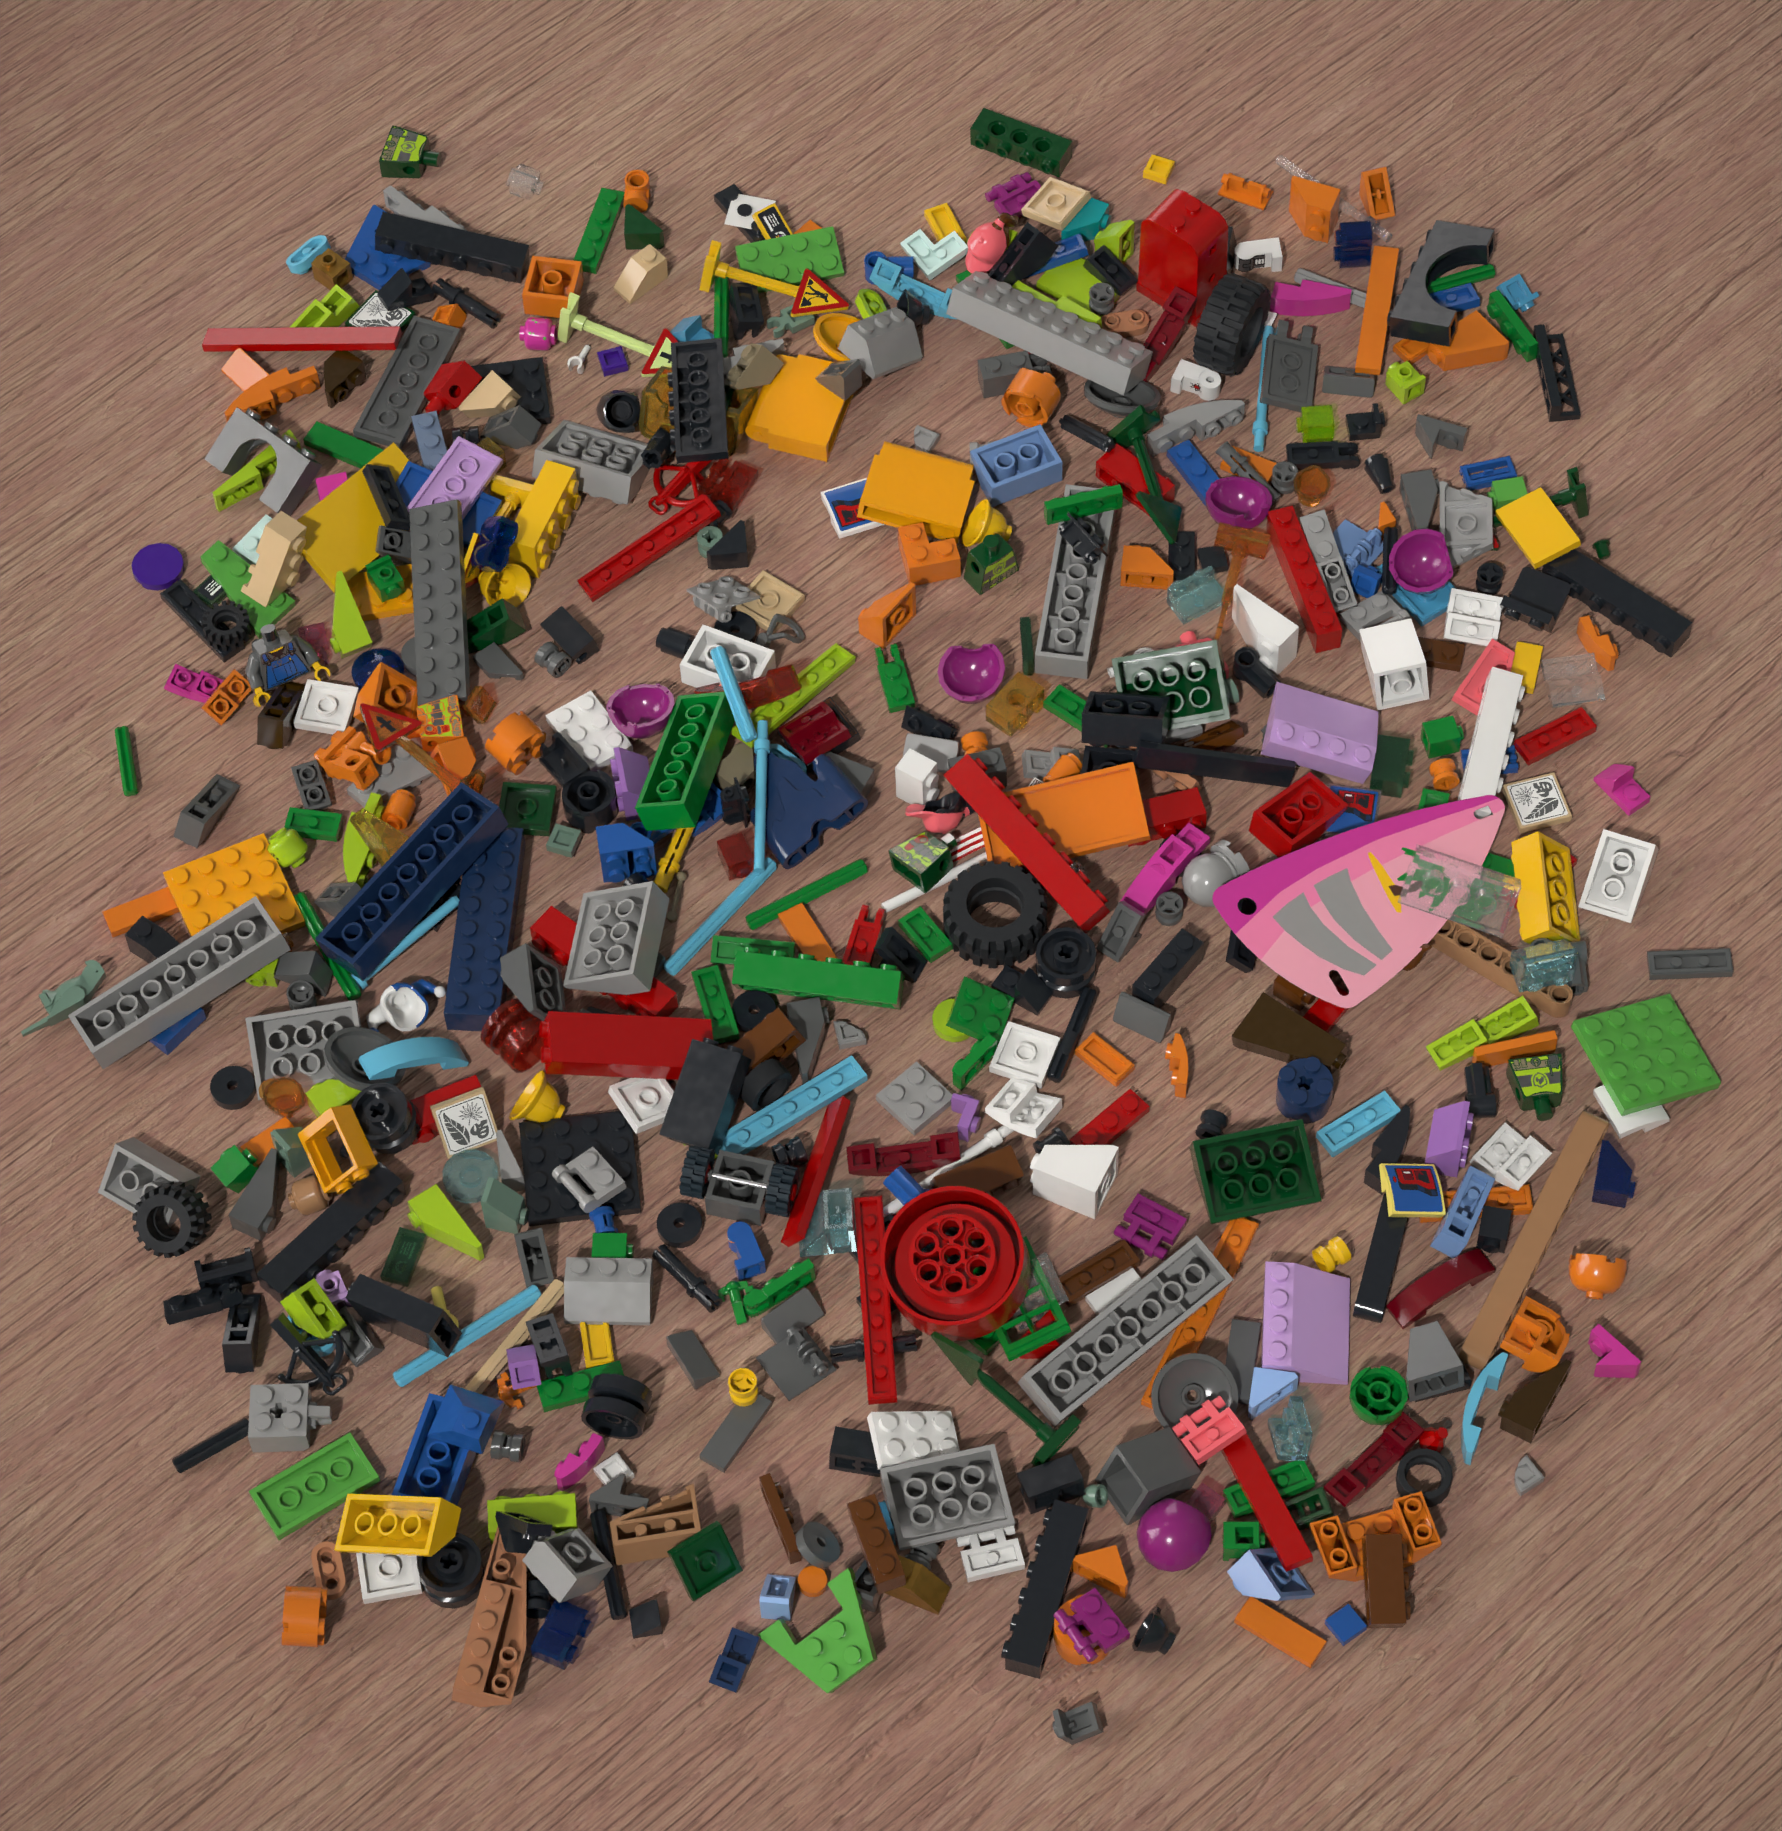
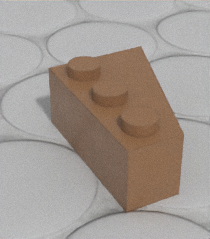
(655, 1530)

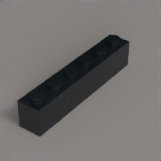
(451, 247)
(1621, 602)
(332, 1232)
(1046, 1588)

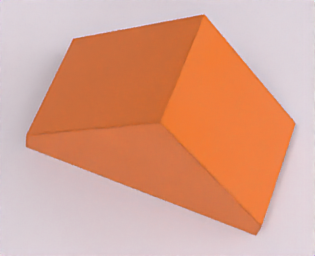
(1376, 193)
(1104, 1569)

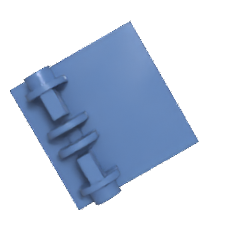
(1357, 545)

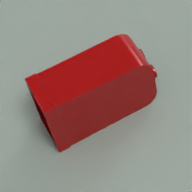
(1184, 248)

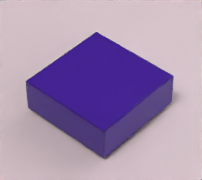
(612, 361)

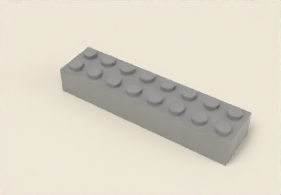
(1049, 332)
(1073, 600)
(179, 982)
(1125, 1331)

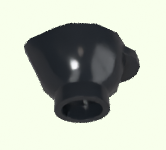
(913, 308)
(1154, 1634)

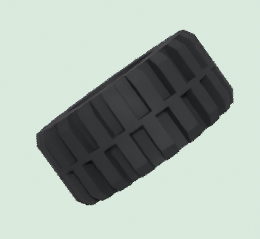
(1231, 324)
(987, 885)

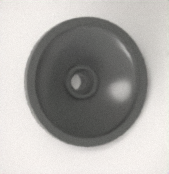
(1120, 405)
(343, 1055)
(1191, 1372)

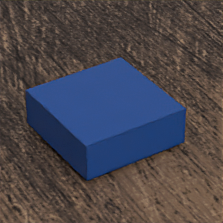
(1345, 1624)

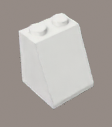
(1394, 664)
(1075, 1175)

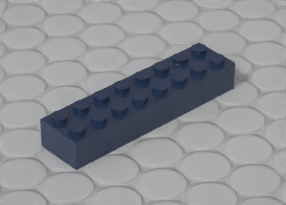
(411, 881)
(484, 932)

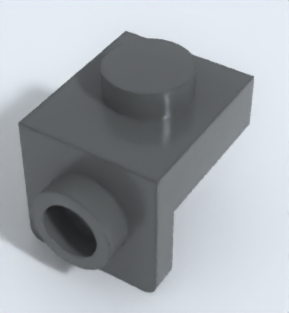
(1077, 1723)

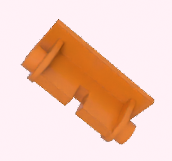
(1245, 192)

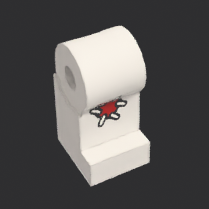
(1196, 380)

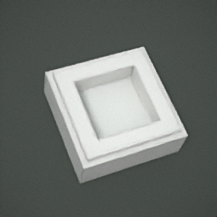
(612, 1468)

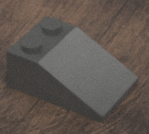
(534, 980)

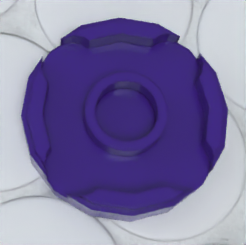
(158, 566)

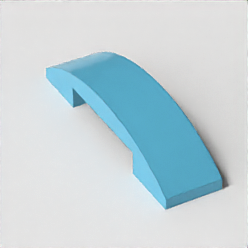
(888, 278)
(411, 1053)
(1490, 1378)

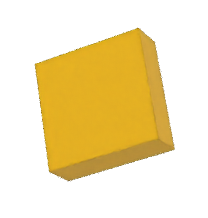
(1159, 169)

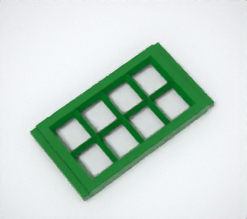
(1036, 1338)

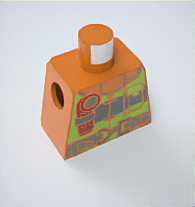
(440, 722)

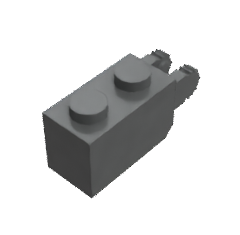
(998, 372)

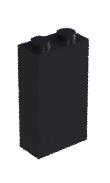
(705, 1095)
(403, 1315)

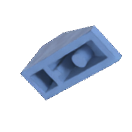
(1462, 1213)

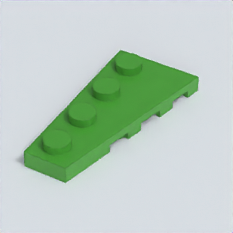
(232, 573)

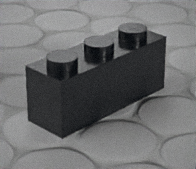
(1169, 969)

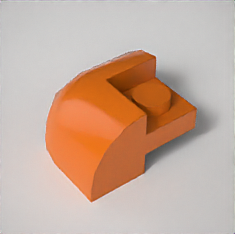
(1536, 1336)

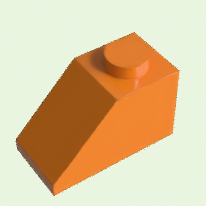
(1144, 569)
(455, 757)

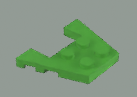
(836, 1648)

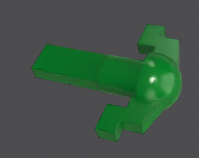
(733, 1290)

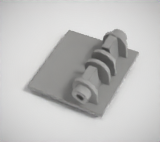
(719, 596)

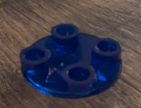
(367, 662)

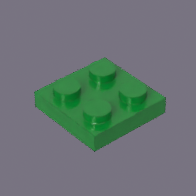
(979, 1010)

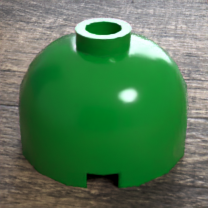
(1378, 1395)

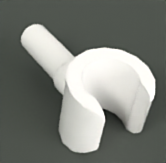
(578, 360)

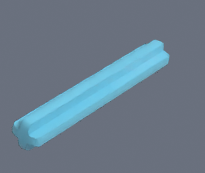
(733, 694)

